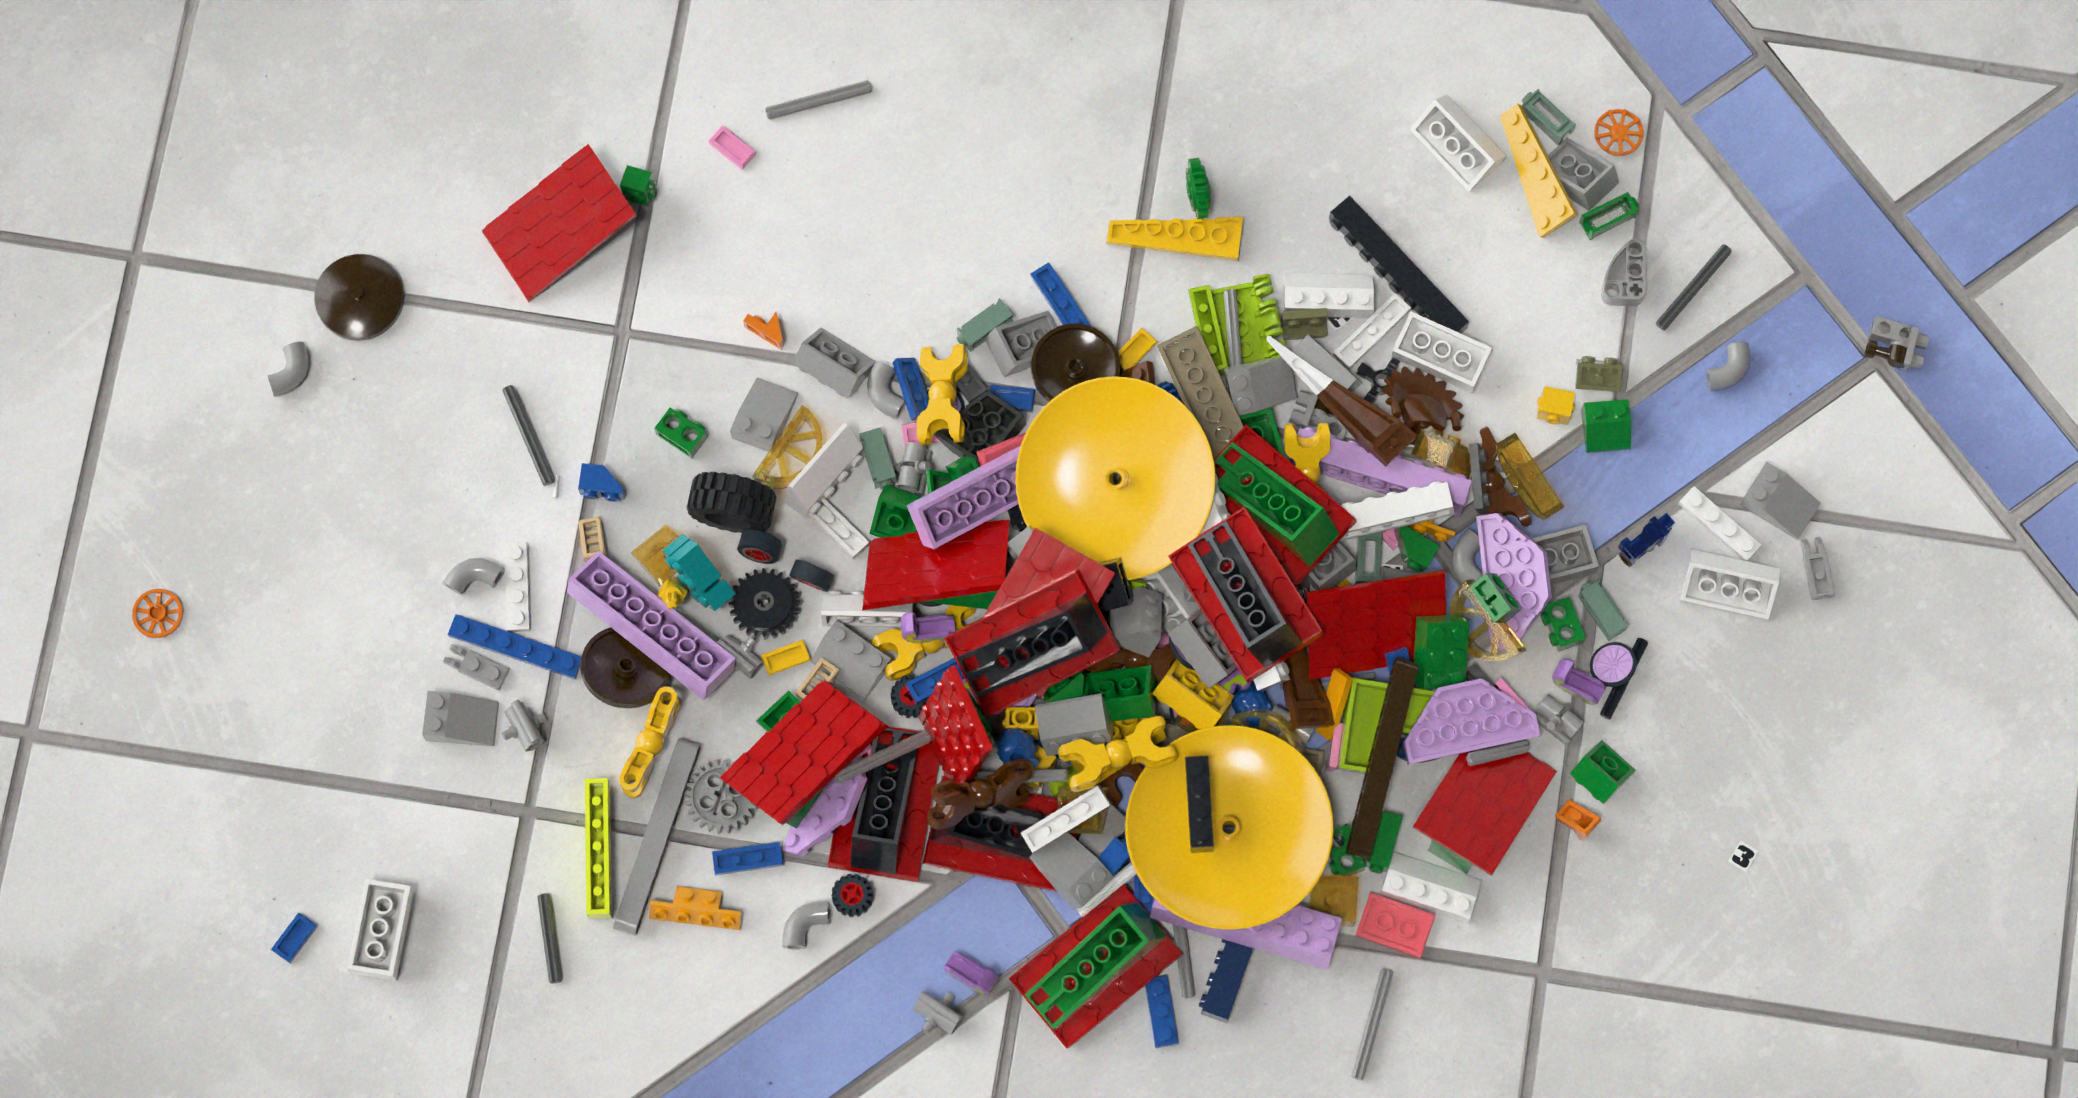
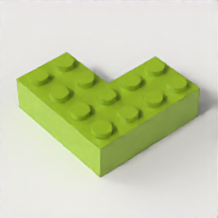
(1361, 720)

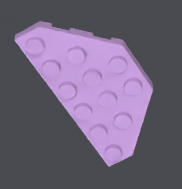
(1519, 565)
(1467, 719)
(831, 809)

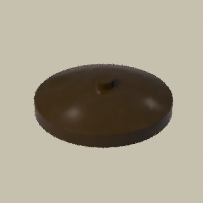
(359, 297)
(1070, 357)
(620, 671)

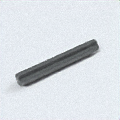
(549, 938)

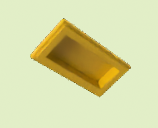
(1136, 348)
(785, 657)

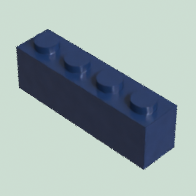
(1225, 981)

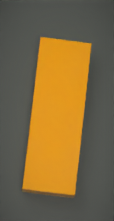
(1337, 694)

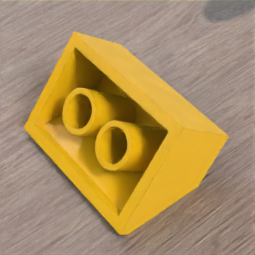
(1191, 697)

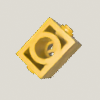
(1555, 405)
(1022, 718)

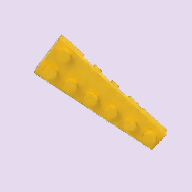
(1540, 182)
(1195, 237)

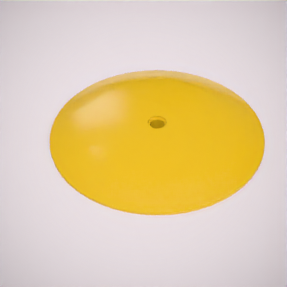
(1126, 430)
(1278, 838)

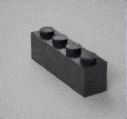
(1199, 804)

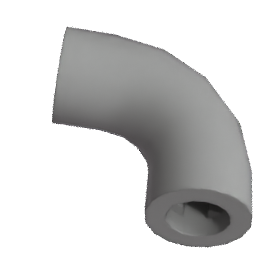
(1734, 369)
(294, 371)
(880, 392)
(1463, 557)
(473, 570)
(802, 919)

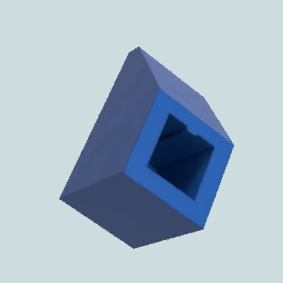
(598, 482)
(1115, 856)

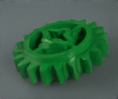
(1198, 188)

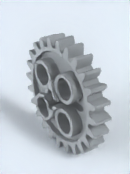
(701, 790)

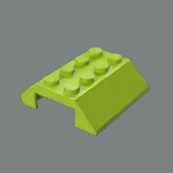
(1255, 320)

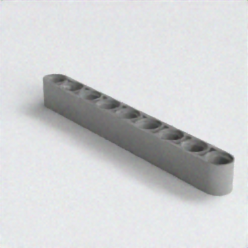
(656, 837)

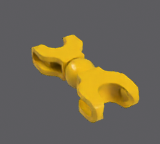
(942, 394)
(1308, 451)
(909, 652)
(649, 742)
(1117, 753)

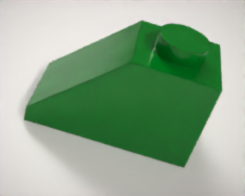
(1415, 548)

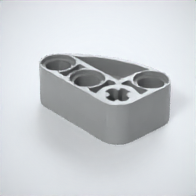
(1621, 280)

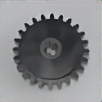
(778, 610)

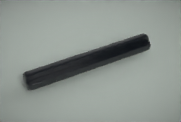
(1618, 691)

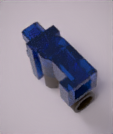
(1651, 535)

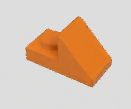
(769, 332)
(1577, 819)

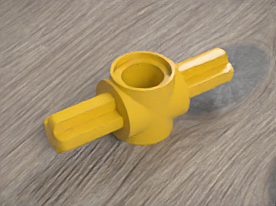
(672, 592)

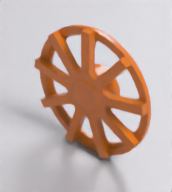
(1618, 131)
(157, 613)

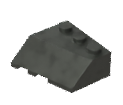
(987, 423)

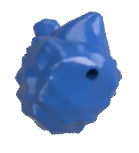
(1250, 699)
(1015, 745)

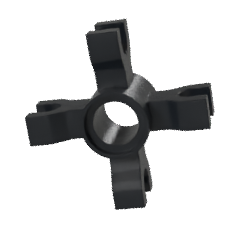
(1367, 373)

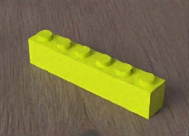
(598, 849)

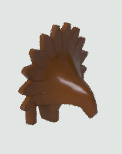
(1421, 401)

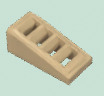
(588, 523)
(811, 677)

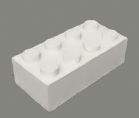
(380, 929)

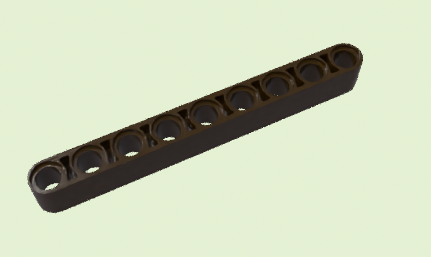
(1382, 758)

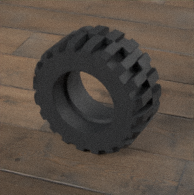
(731, 502)

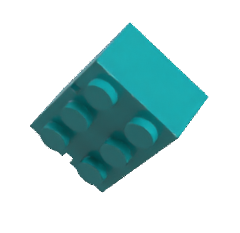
(697, 573)

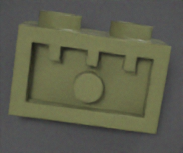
(1299, 323)
(1598, 375)

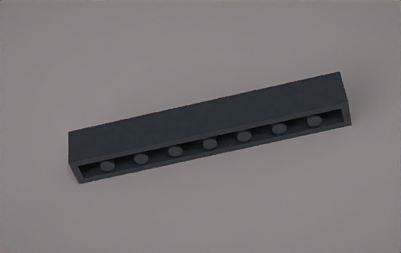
(1394, 265)

